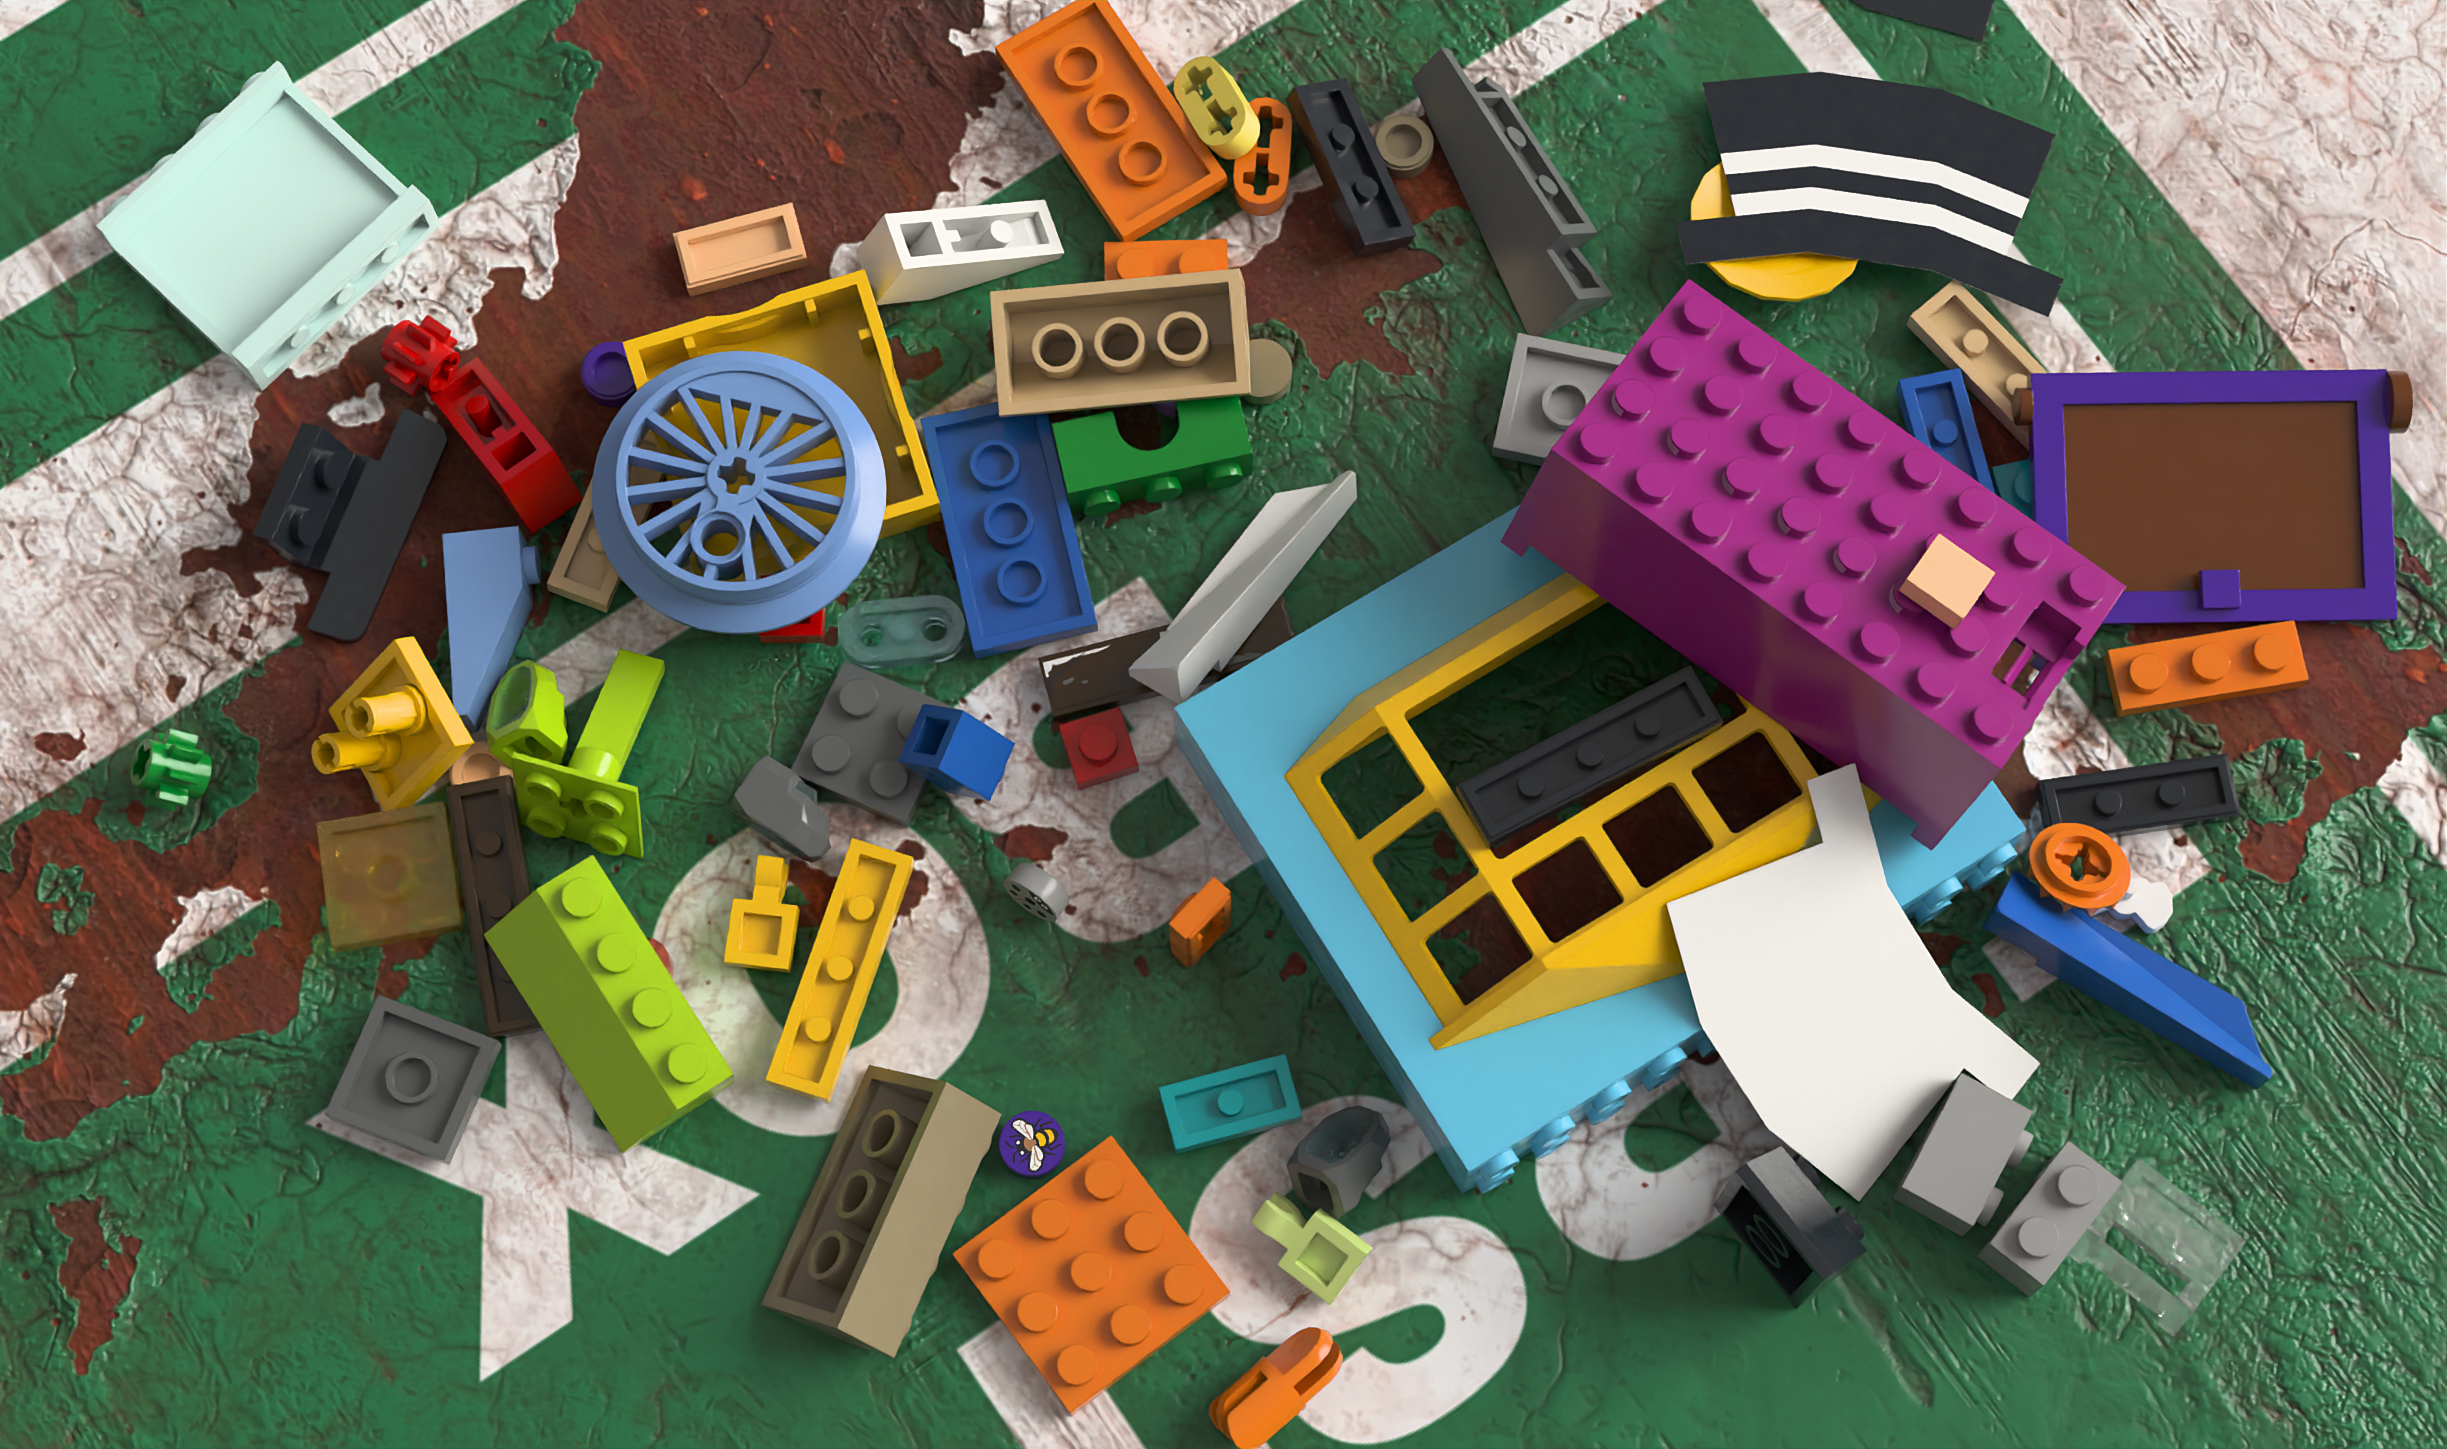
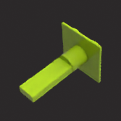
(585, 796)

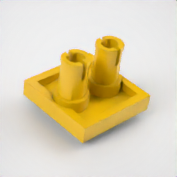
(394, 727)

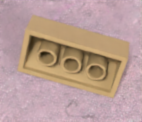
(1121, 342)

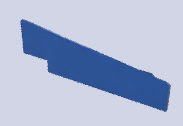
(2129, 979)

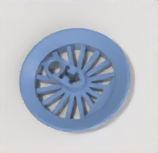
(763, 387)

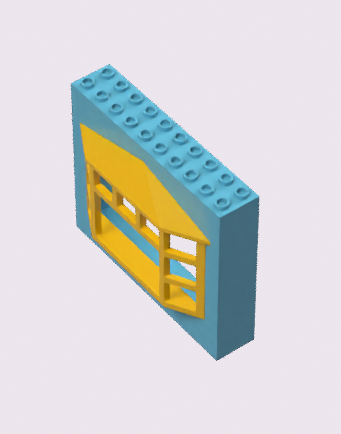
(1584, 1012)

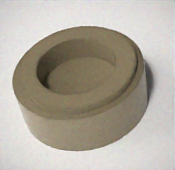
(1404, 145)
(1268, 371)

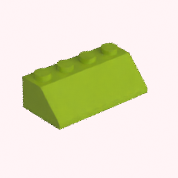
(608, 1005)

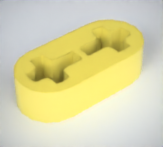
(1225, 101)

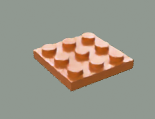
(1091, 1275)

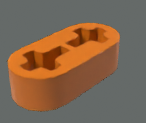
(1276, 157)

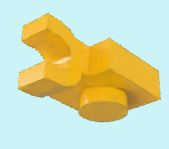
(762, 928)

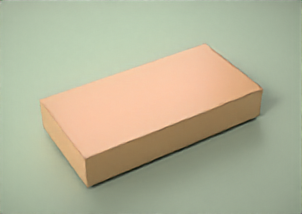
(740, 249)

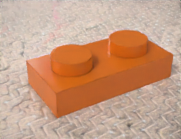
(1165, 257)

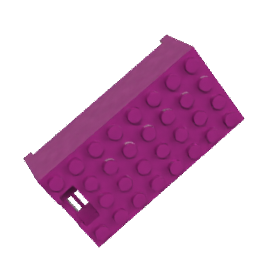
(1769, 541)

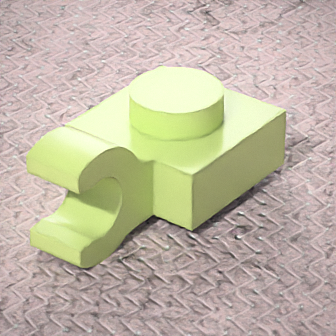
(1319, 1251)

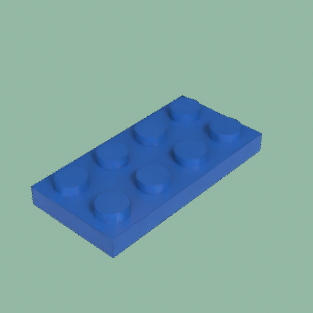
(1008, 529)

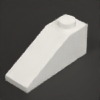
(955, 248)

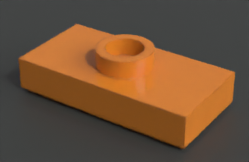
(1200, 922)

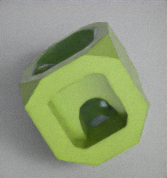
(527, 715)

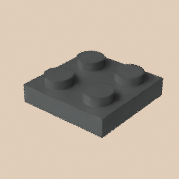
(858, 745)
(413, 1079)

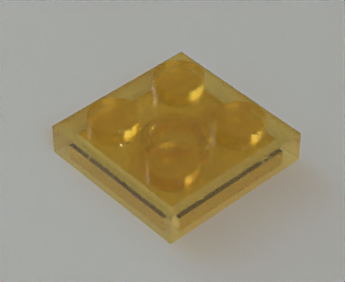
(390, 876)

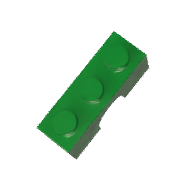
(1106, 471)

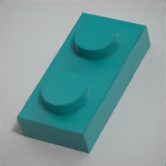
(1230, 1104)

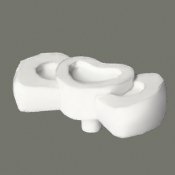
(2145, 902)

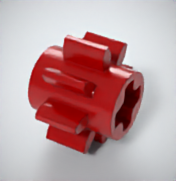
(420, 355)

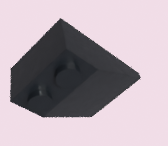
(1790, 1224)

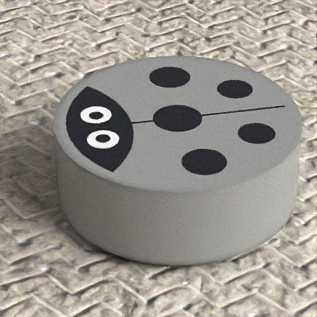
(1037, 891)

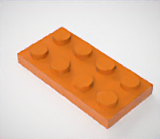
(1111, 117)

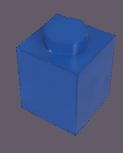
(956, 752)

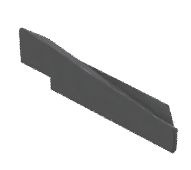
(1514, 196)

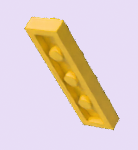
(840, 971)

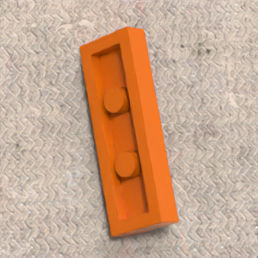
(2205, 668)

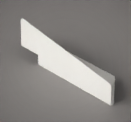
(1243, 587)

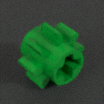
(171, 769)

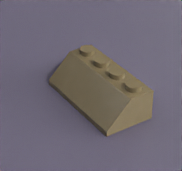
(882, 1209)

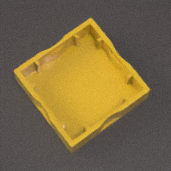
(839, 336)

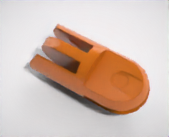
(1276, 1388)

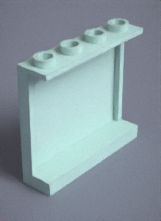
(267, 226)

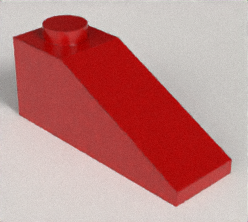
(506, 446)

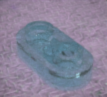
(903, 628)

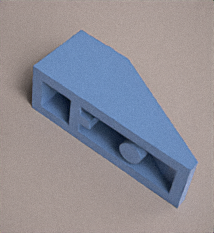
(487, 607)

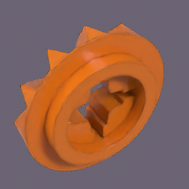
(2103, 864)

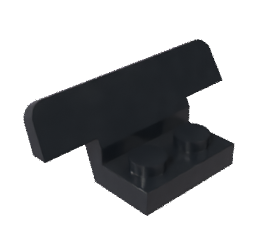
(350, 516)

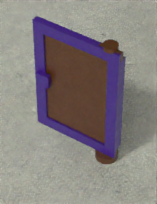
(2223, 489)

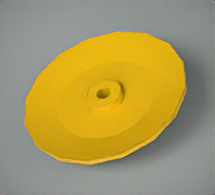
(1767, 277)

